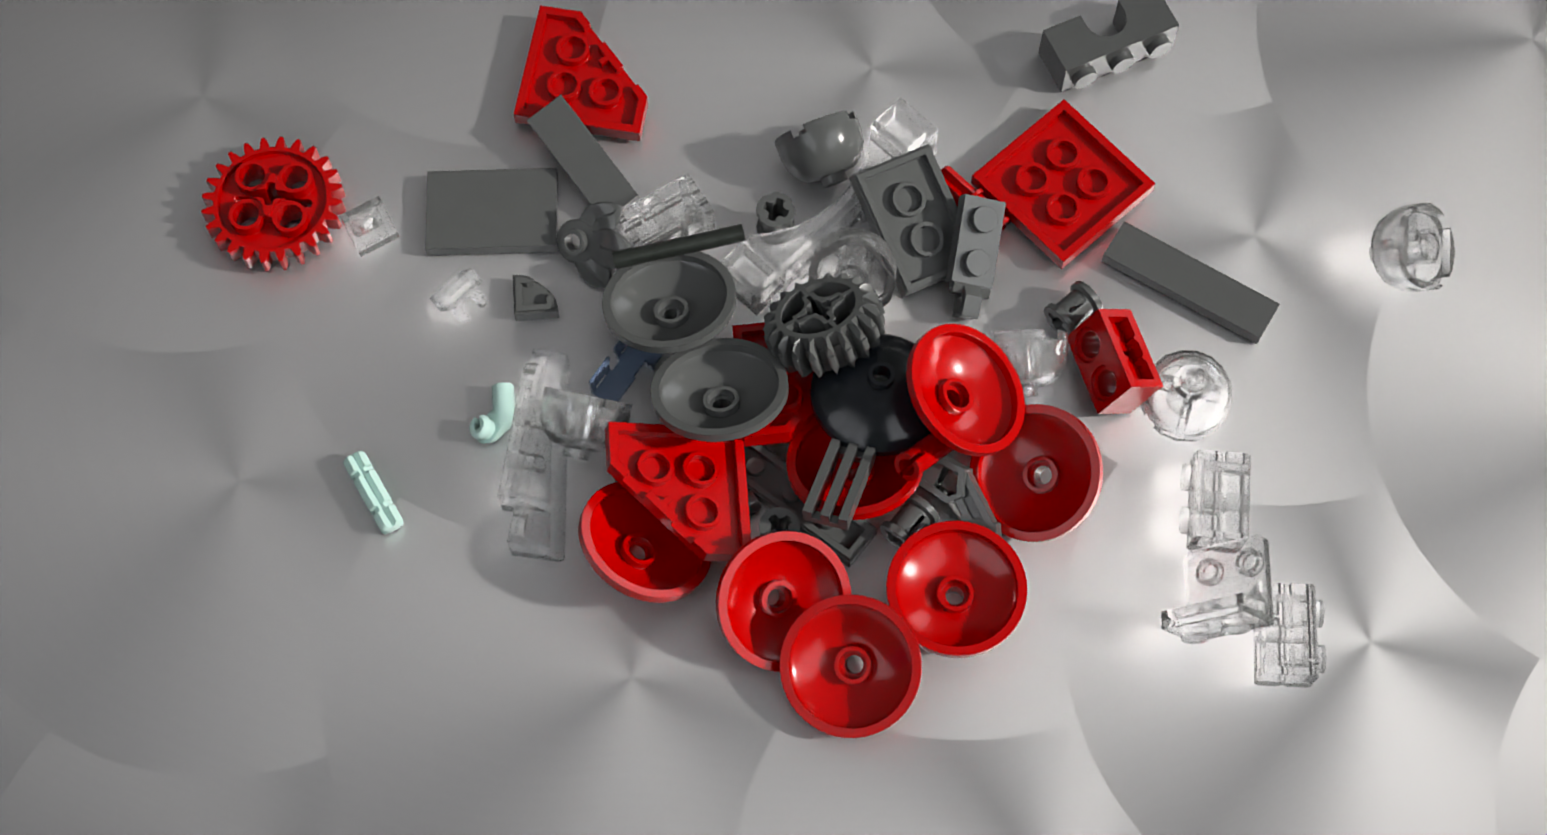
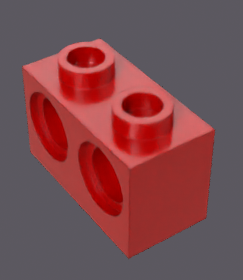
(1114, 361)

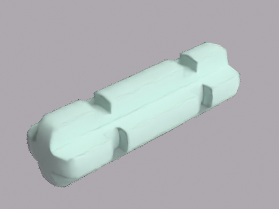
(373, 492)

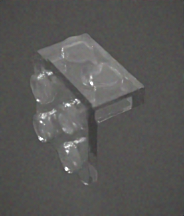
(1225, 591)

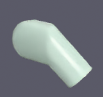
(499, 420)

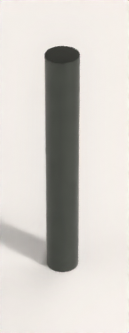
(678, 246)

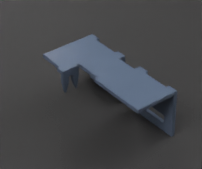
(622, 376)

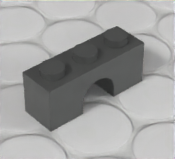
(1080, 56)

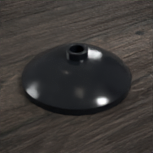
(866, 410)

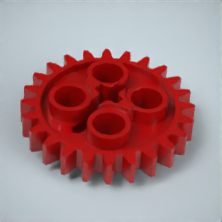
(273, 203)

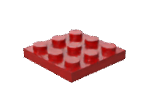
(1063, 183)

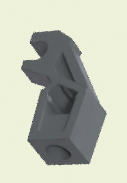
(968, 495)

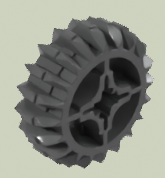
(824, 324)

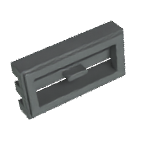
(848, 455)

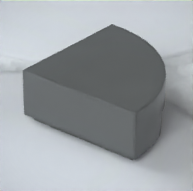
(532, 300)

